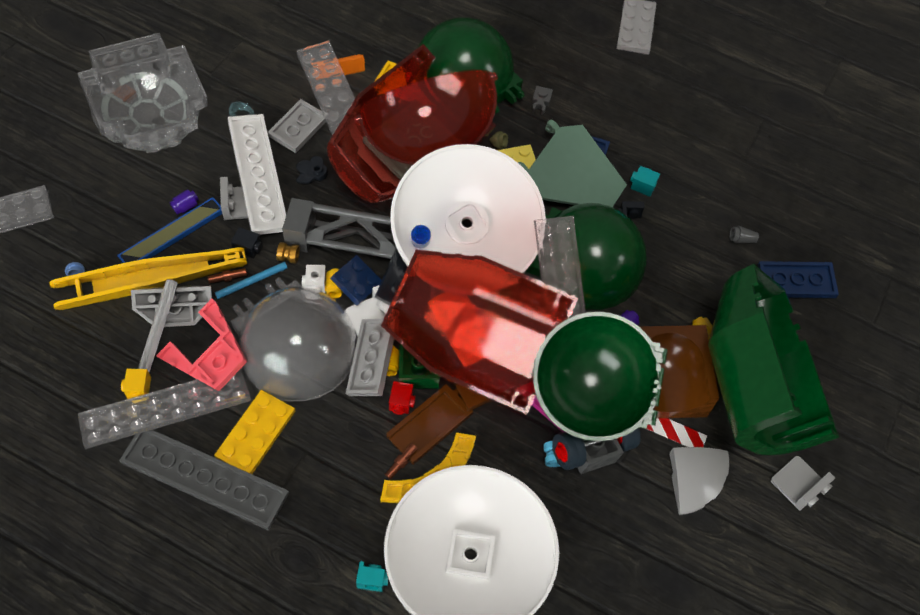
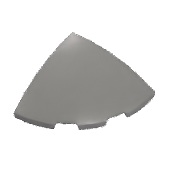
(697, 476)

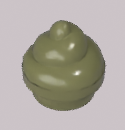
(499, 140)

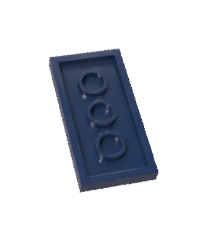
(803, 278)

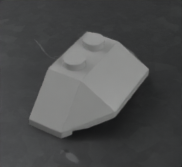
(184, 306)

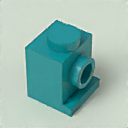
(371, 577)

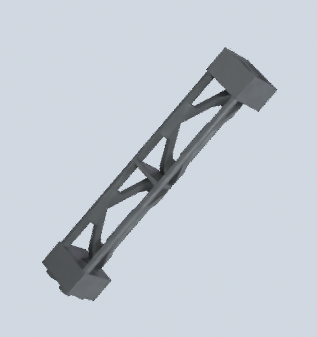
(301, 230)

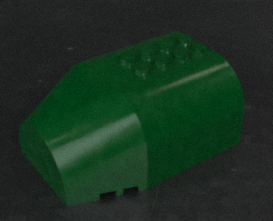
(766, 369)

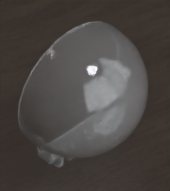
(295, 342)

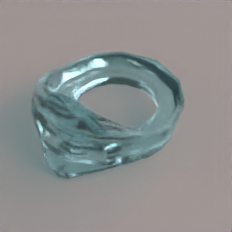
(239, 106)

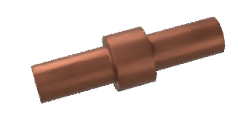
(227, 275)
(401, 461)

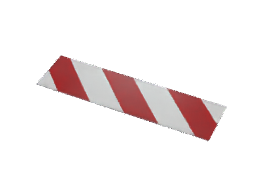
(678, 432)

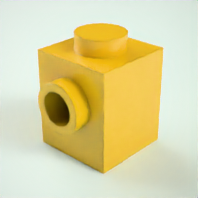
(136, 383)

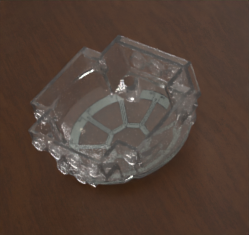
(143, 93)

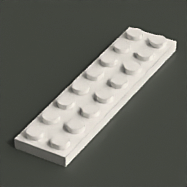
(257, 173)

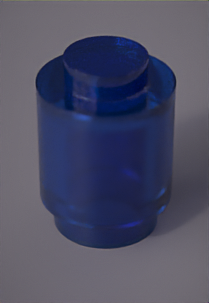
(420, 236)

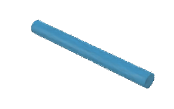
(250, 280)

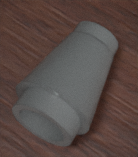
(743, 235)

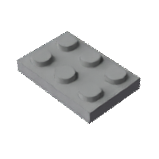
(297, 126)

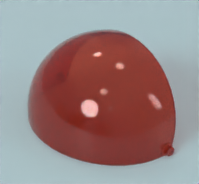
(430, 114)

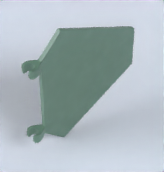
(575, 169)

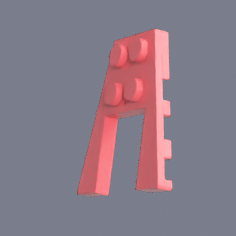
(219, 361)

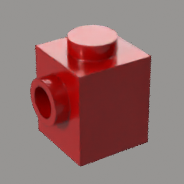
(401, 398)

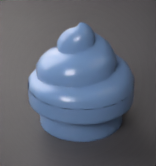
(74, 268)

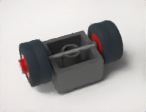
(590, 455)

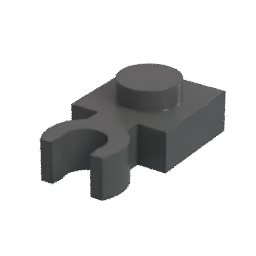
(541, 98)

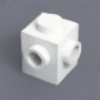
(315, 277)

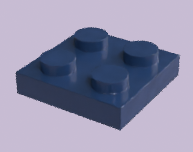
(356, 280)

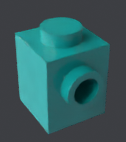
(644, 180)

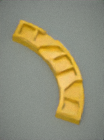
(457, 456)

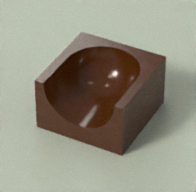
(689, 373)

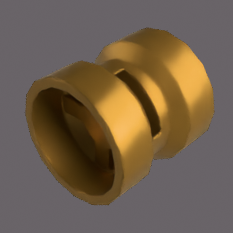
(288, 252)

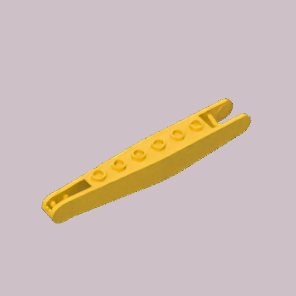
(120, 279)

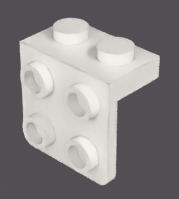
(367, 309)

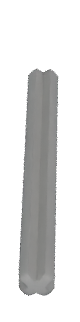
(158, 325)

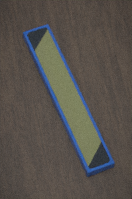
(172, 232)

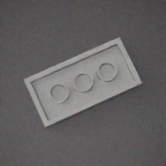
(636, 26)
(370, 360)

